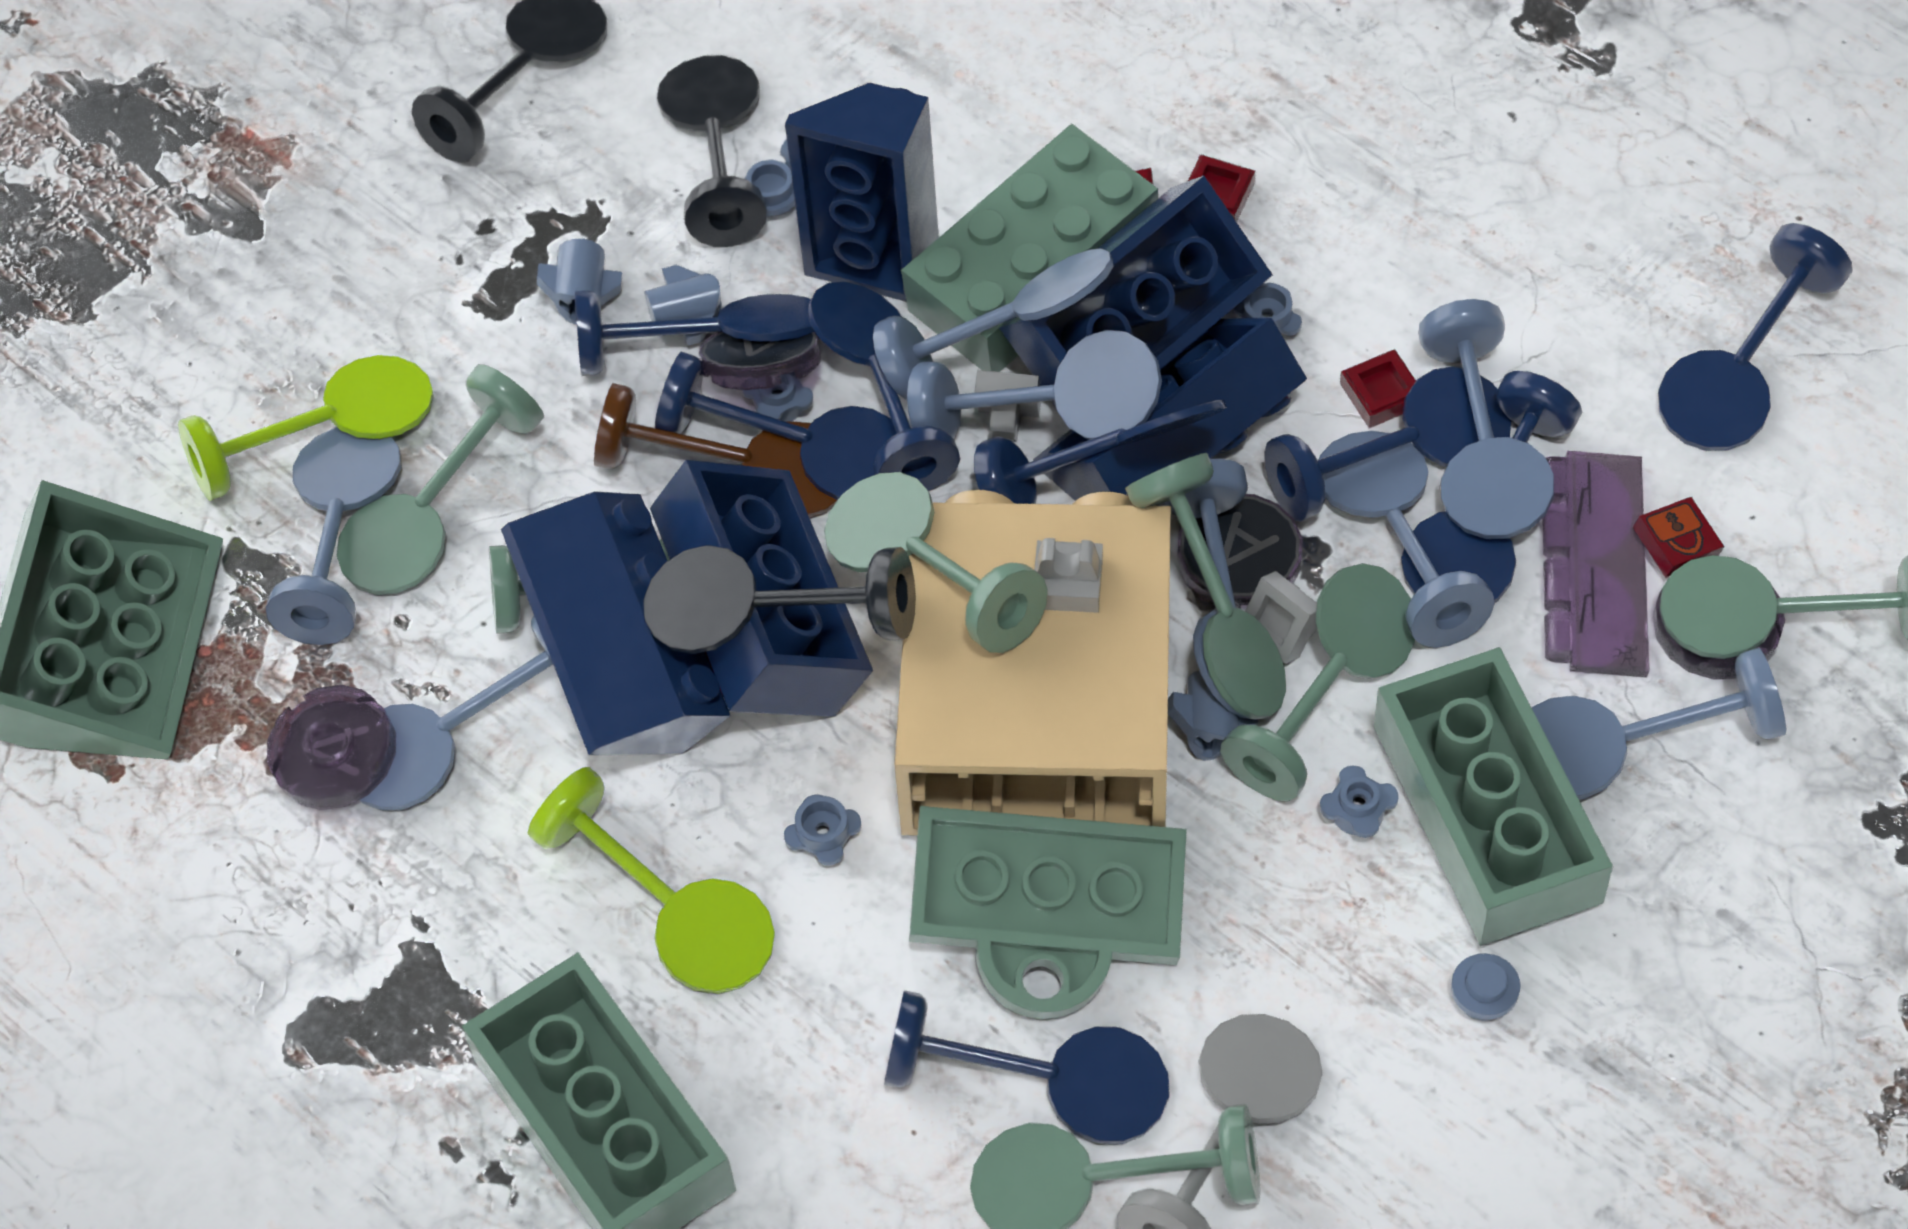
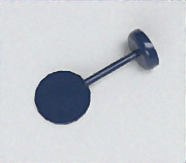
(751, 318)
(845, 321)
(1719, 396)
(1536, 407)
(1435, 420)
(834, 449)
(1005, 469)
(1100, 1082)

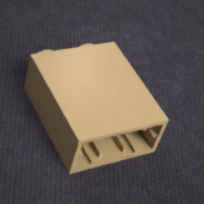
(1071, 712)

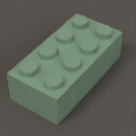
(1047, 210)
(1491, 796)
(598, 1103)

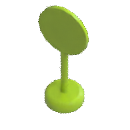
(364, 398)
(707, 933)

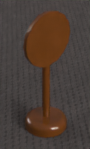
(763, 451)

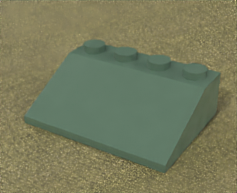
(100, 625)

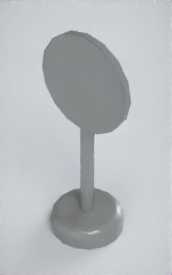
(1242, 1062)

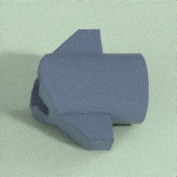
(577, 269)
(685, 297)
(1203, 718)

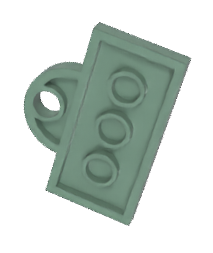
(1047, 898)

